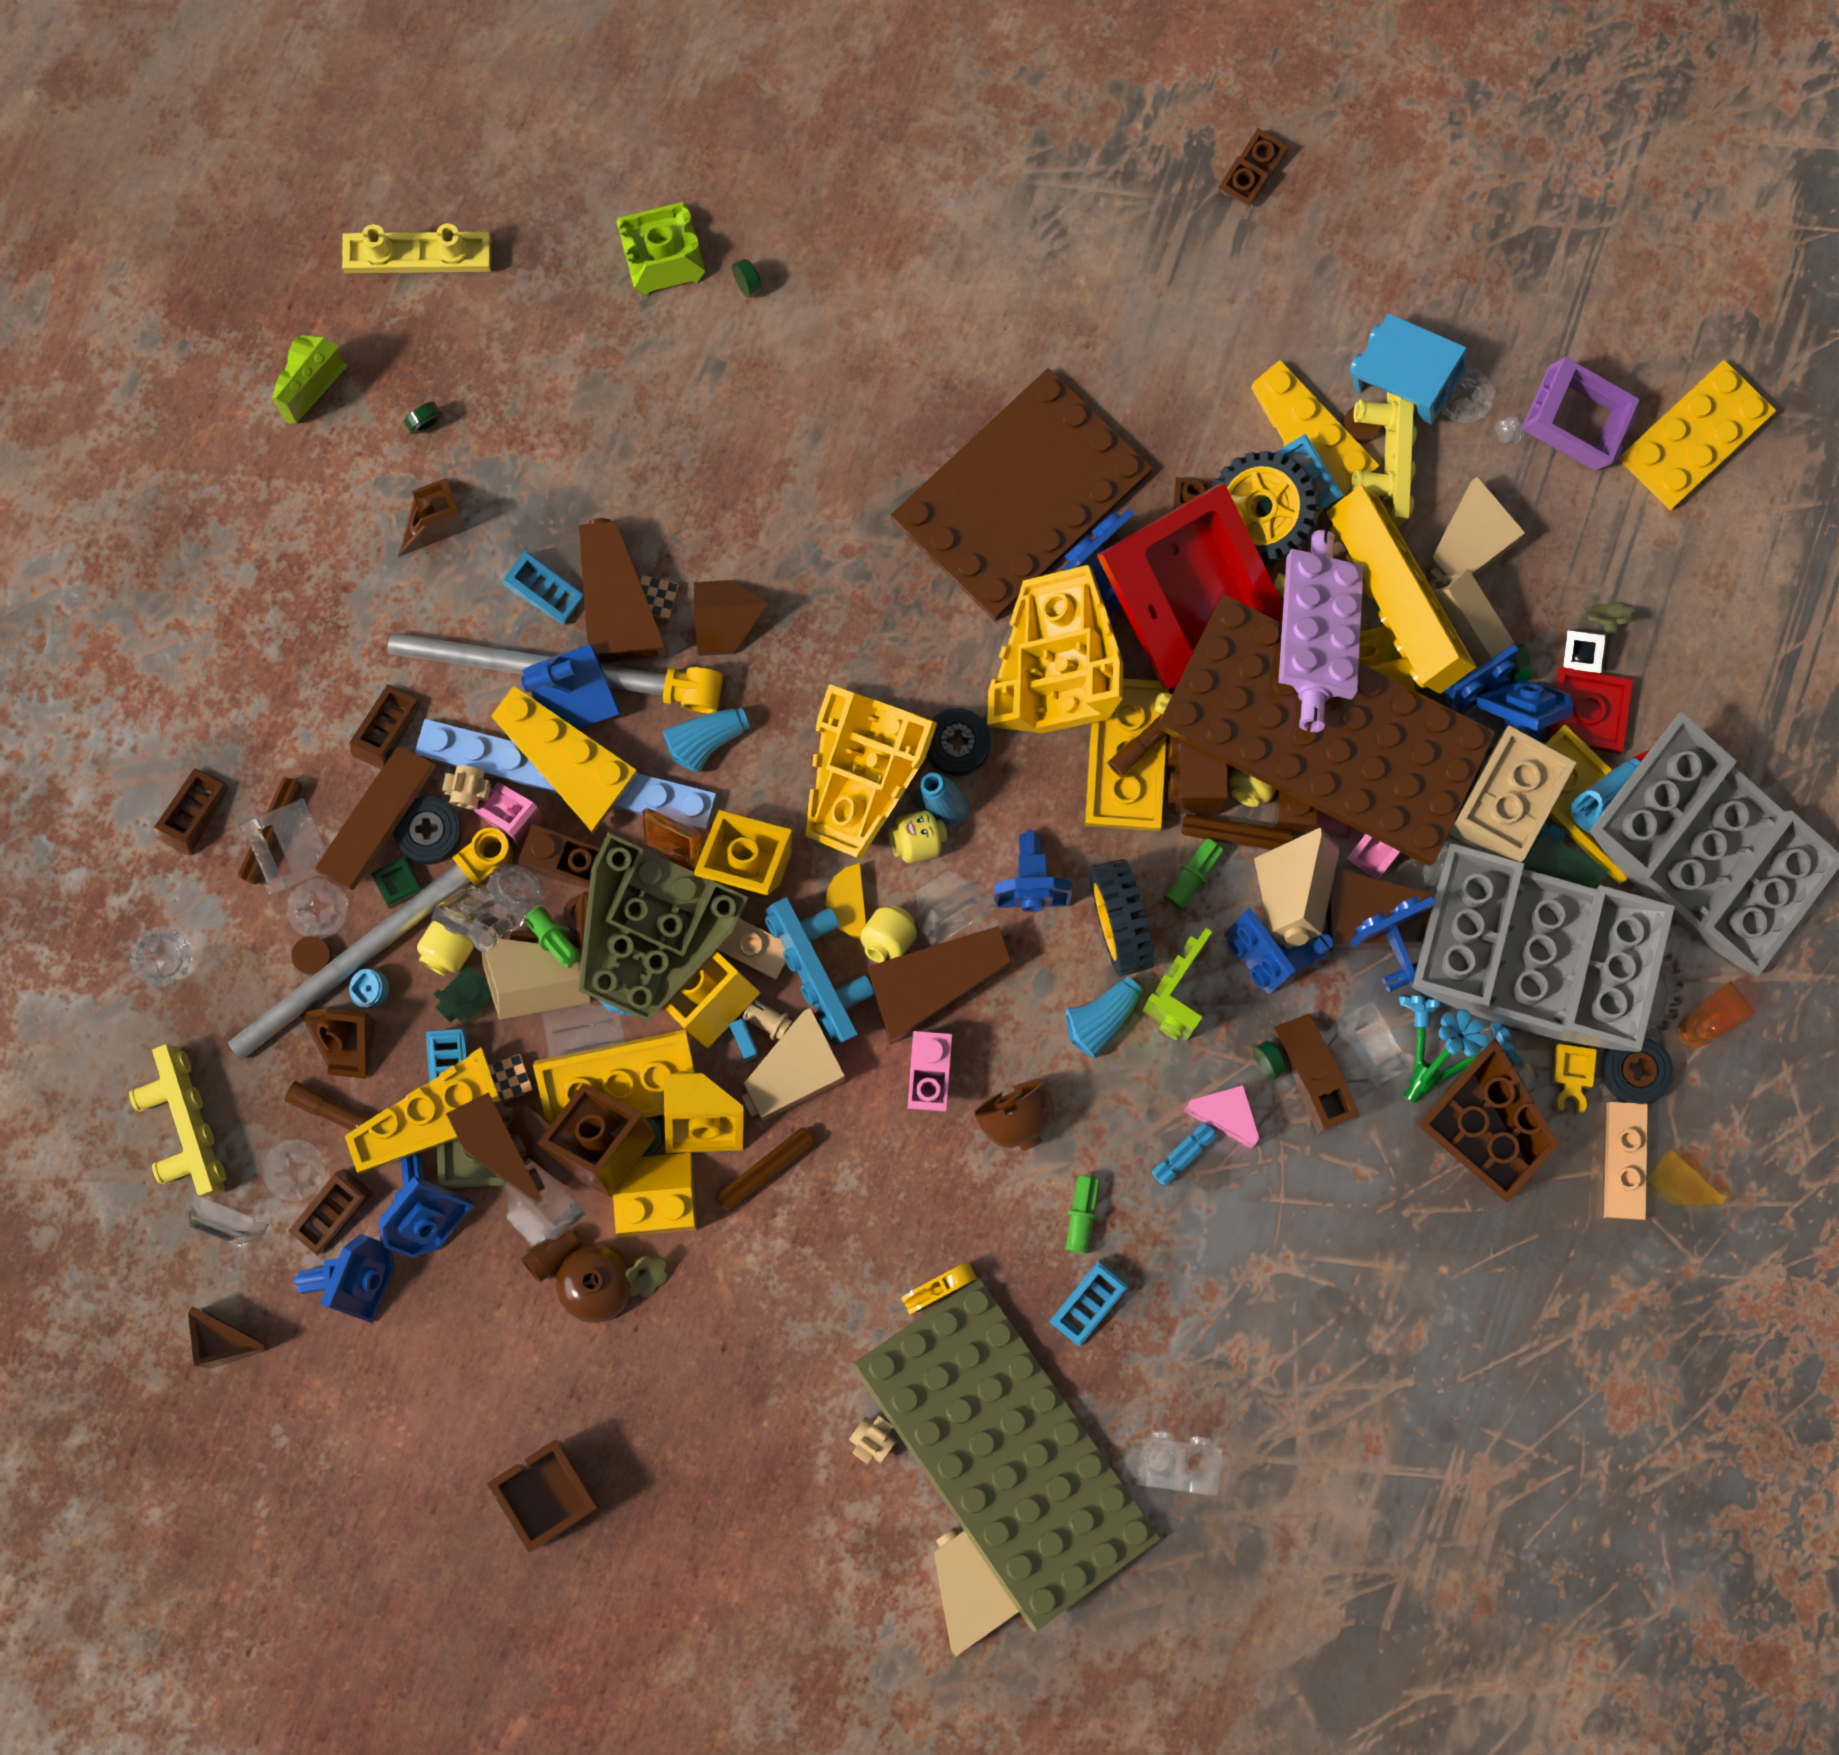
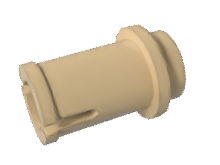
(767, 1019)

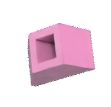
(929, 1071)

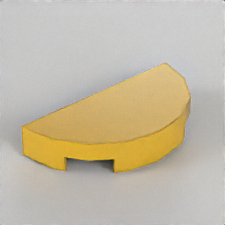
(847, 901)

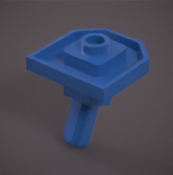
(1527, 706)
(1032, 888)
(421, 1213)
(352, 1281)

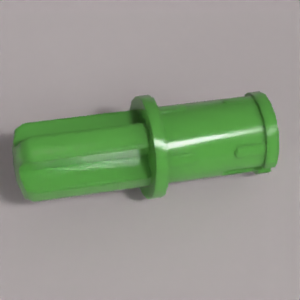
(1194, 874)
(552, 936)
(1082, 1214)

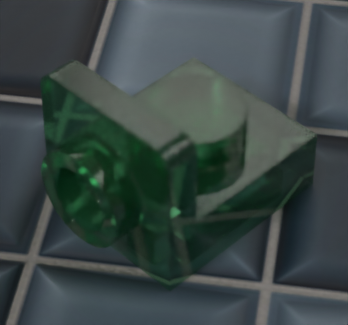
(463, 996)

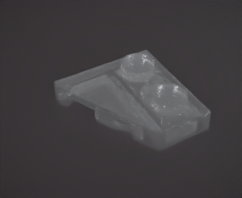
(581, 1028)

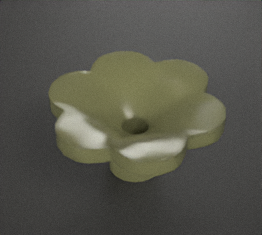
(1611, 616)
(646, 1275)

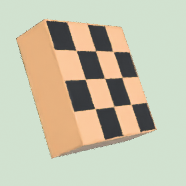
(660, 595)
(510, 1078)

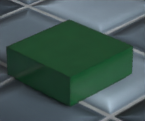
(397, 882)

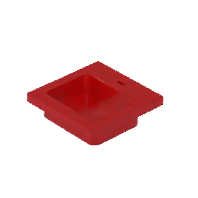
(1179, 574)

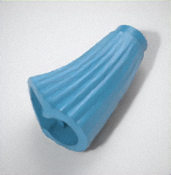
(698, 738)
(942, 799)
(1594, 800)
(1096, 1023)

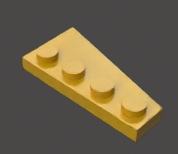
(1298, 412)
(573, 764)
(421, 1117)

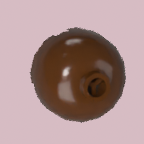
(1018, 1116)
(607, 1298)

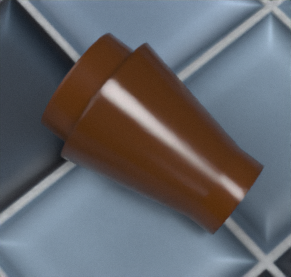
(547, 1256)

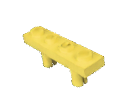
(416, 252)
(1398, 463)
(193, 1132)

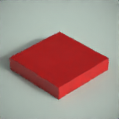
(1598, 708)

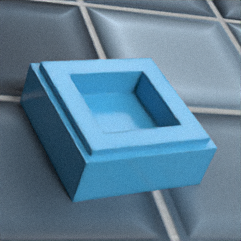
(744, 1040)

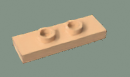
(755, 949)
(1625, 1161)

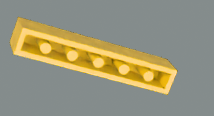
(1400, 590)

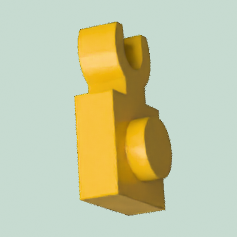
(1574, 1070)

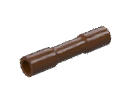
(1136, 749)
(320, 1105)

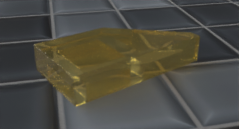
(1681, 1184)

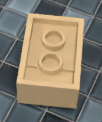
(1512, 796)

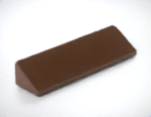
(375, 818)

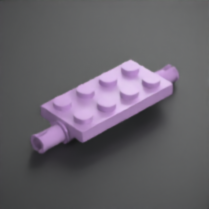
(1320, 628)

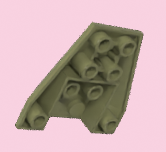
(649, 927)

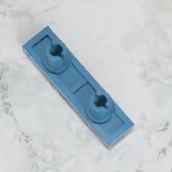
(816, 986)

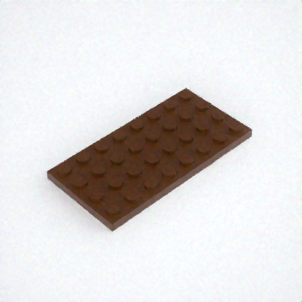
(1380, 763)

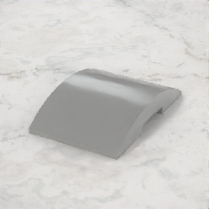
(1714, 847)
(1542, 951)

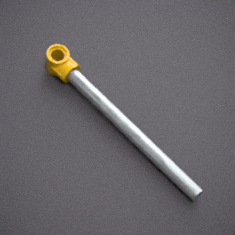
(696, 689)
(470, 867)

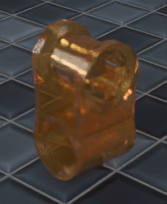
(1717, 1014)

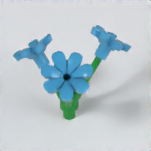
(1459, 1036)

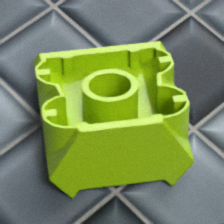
(661, 247)
(308, 374)

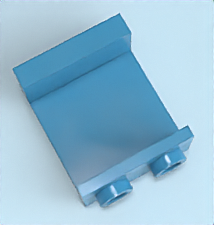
(1410, 365)

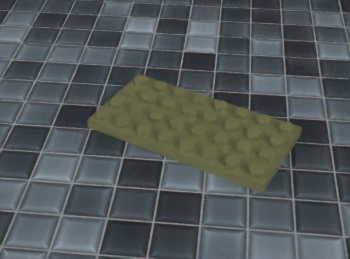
(1006, 1454)

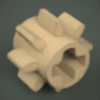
(466, 787)
(873, 1439)

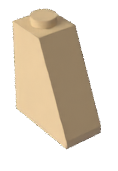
(1475, 535)
(1471, 616)
(1297, 886)
(529, 979)
(793, 1070)
(969, 1592)

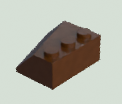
(1491, 1123)

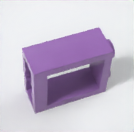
(1545, 405)

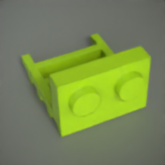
(1174, 1017)

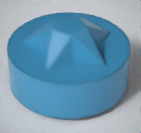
(369, 988)

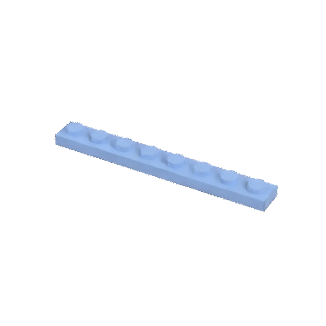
(504, 761)

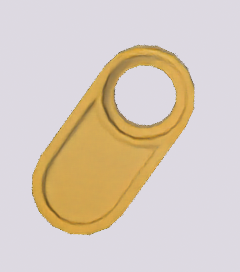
(939, 1288)

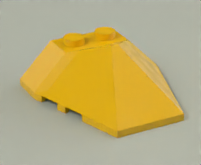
(1059, 659)
(862, 767)

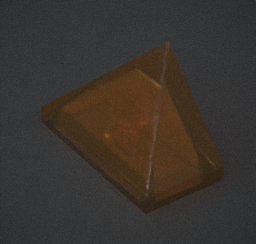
(672, 837)

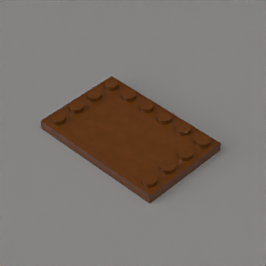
(1021, 493)

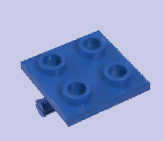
(1086, 554)
(1486, 677)
(572, 687)
(1381, 925)
(1268, 962)

